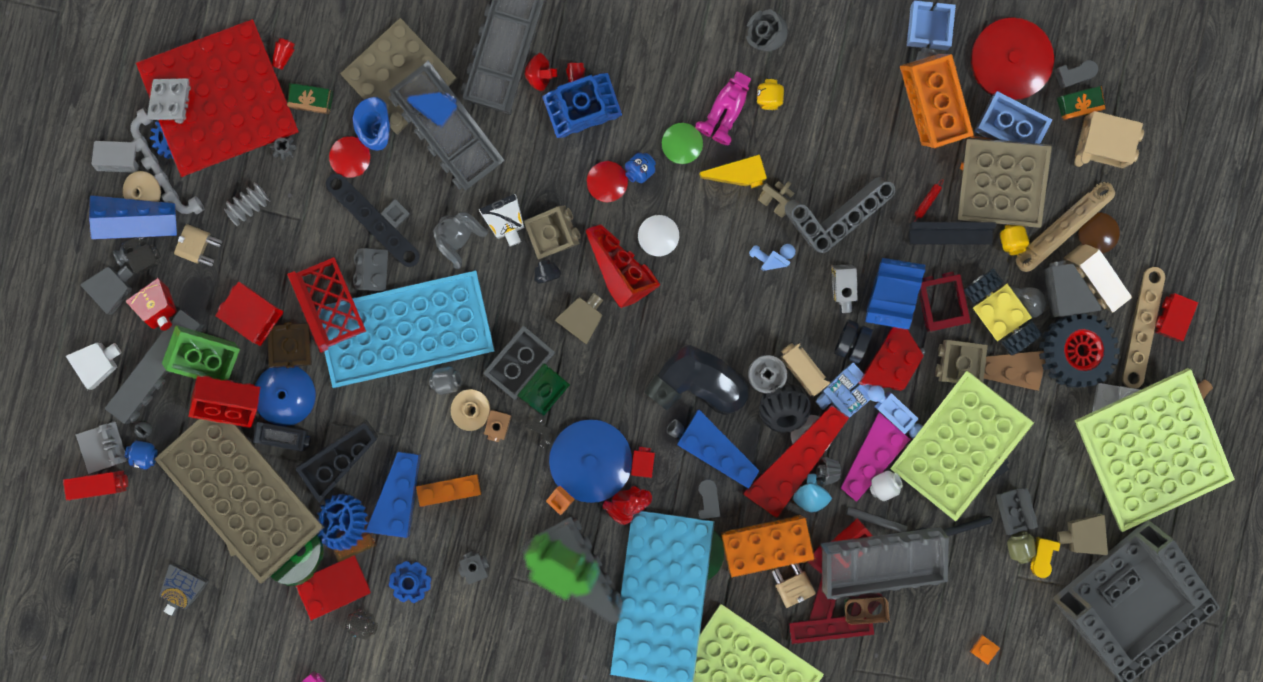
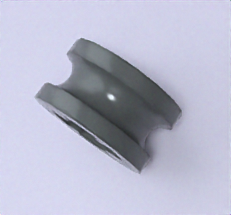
(120, 256)

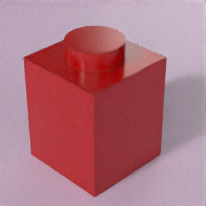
(643, 462)

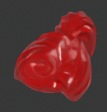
(627, 503)

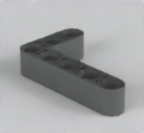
(840, 216)

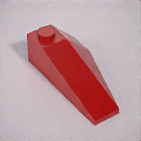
(622, 273)

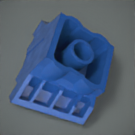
(582, 104)
(895, 293)

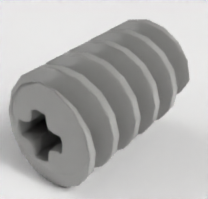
(246, 204)

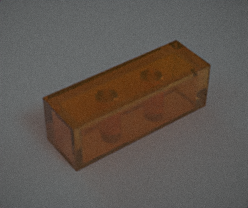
(364, 544)

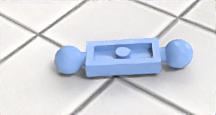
(894, 411)

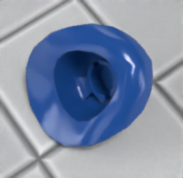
(372, 123)

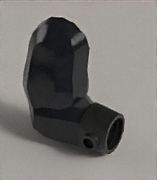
(702, 376)

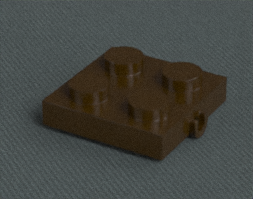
(289, 346)

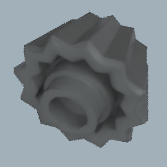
(828, 471)

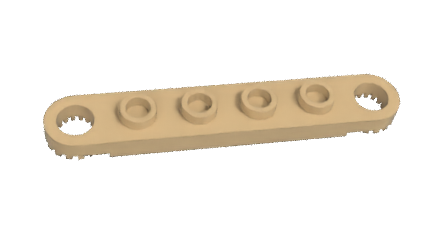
(1065, 226)
(1143, 327)

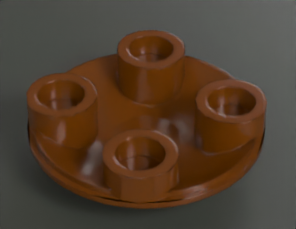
(1100, 232)

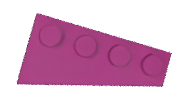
(877, 452)

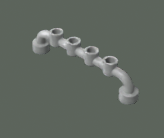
(150, 161)

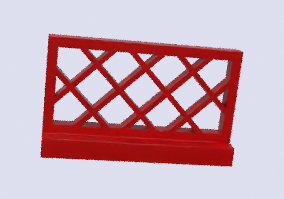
(309, 309)

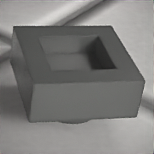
(395, 213)

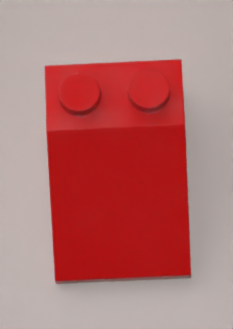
(333, 587)

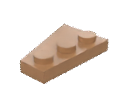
(1018, 370)

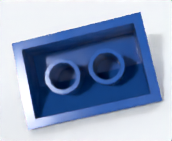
(435, 106)

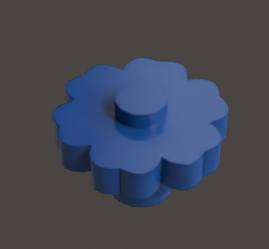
(410, 581)

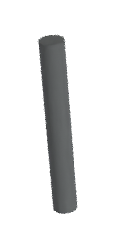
(876, 520)

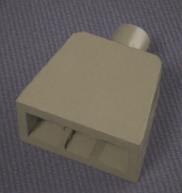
(582, 318)
(1086, 535)

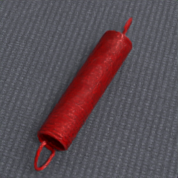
(929, 199)

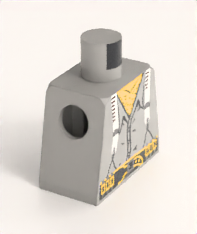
(844, 277)

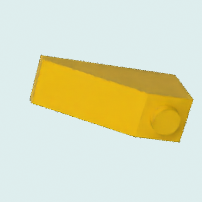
(742, 172)

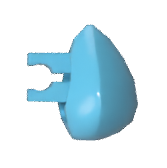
(811, 496)

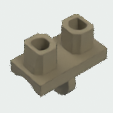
(769, 193)

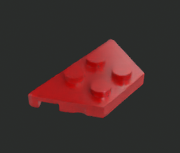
(894, 361)

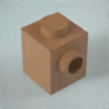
(504, 421)

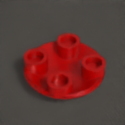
(349, 157)
(607, 181)

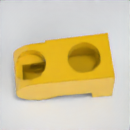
(1041, 561)

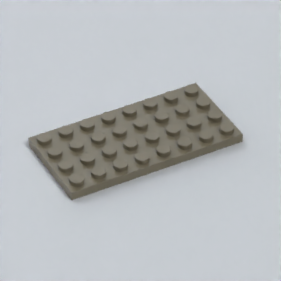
(240, 495)

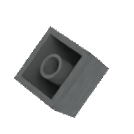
(1068, 291)

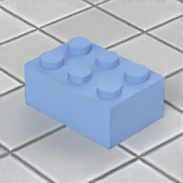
(1011, 121)

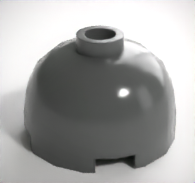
(767, 30)

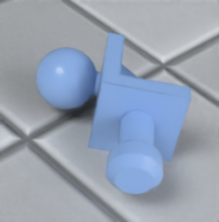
(774, 260)

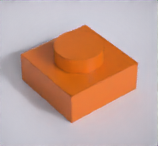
(560, 500)
(984, 649)

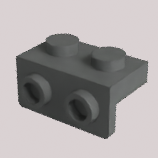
(370, 269)
(1016, 510)

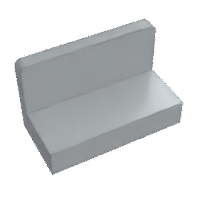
(114, 156)

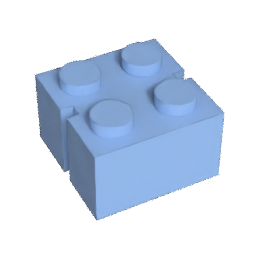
(931, 26)

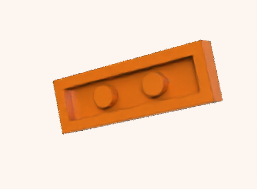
(448, 490)

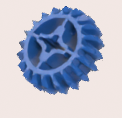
(349, 520)

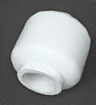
(886, 485)

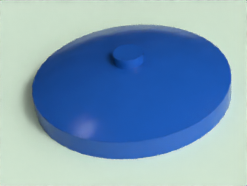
(590, 460)

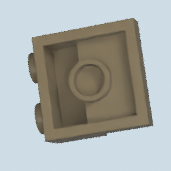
(552, 231)
(958, 358)

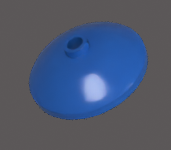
(298, 400)

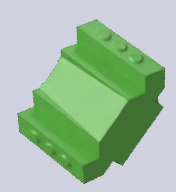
(560, 567)

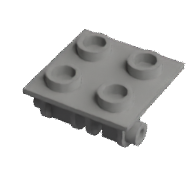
(169, 99)
(101, 447)

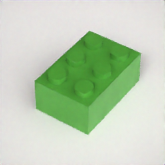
(200, 354)

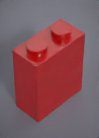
(249, 313)
(95, 485)

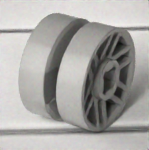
(758, 368)

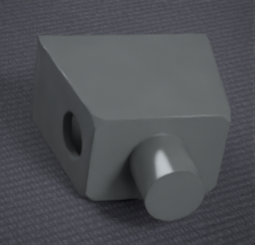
(109, 287)

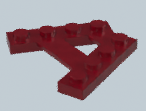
(821, 625)

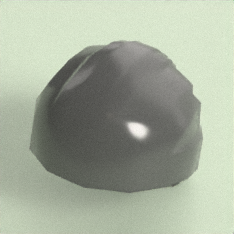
(1032, 299)

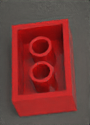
(224, 401)

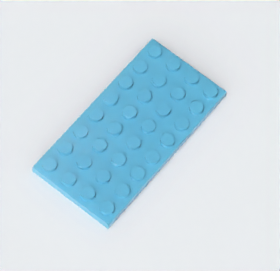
(409, 329)
(662, 597)

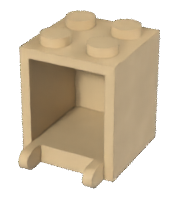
(1108, 140)

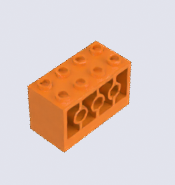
(936, 100)
(767, 545)

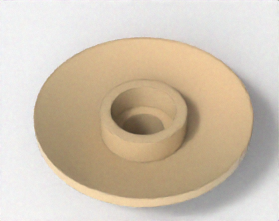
(145, 183)
(462, 407)

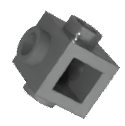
(470, 574)

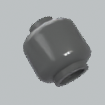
(445, 380)

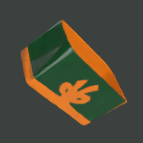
(1081, 103)

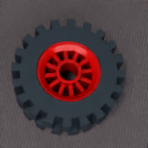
(1059, 340)

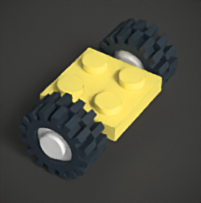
(1002, 312)

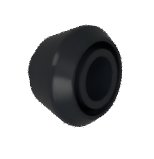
(546, 272)

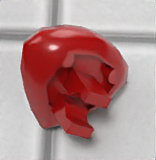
(538, 72)

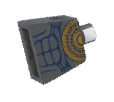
(181, 588)

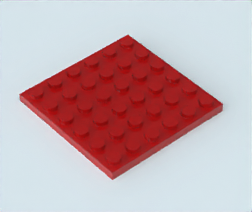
(231, 98)

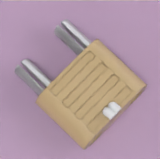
(193, 243)
(794, 588)

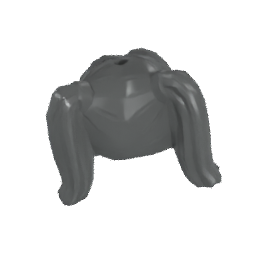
(453, 233)

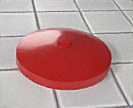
(1012, 58)

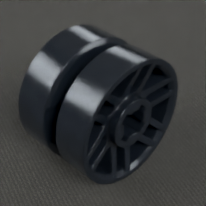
(853, 341)

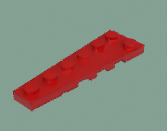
(783, 478)

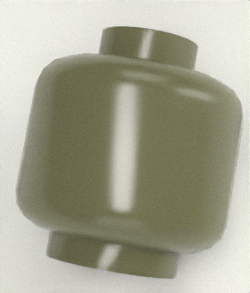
(1021, 547)

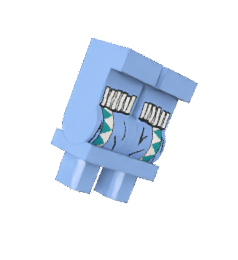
(839, 392)

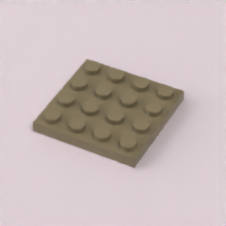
(389, 62)
(1004, 182)

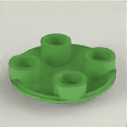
(682, 143)

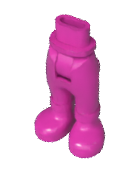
(731, 98)

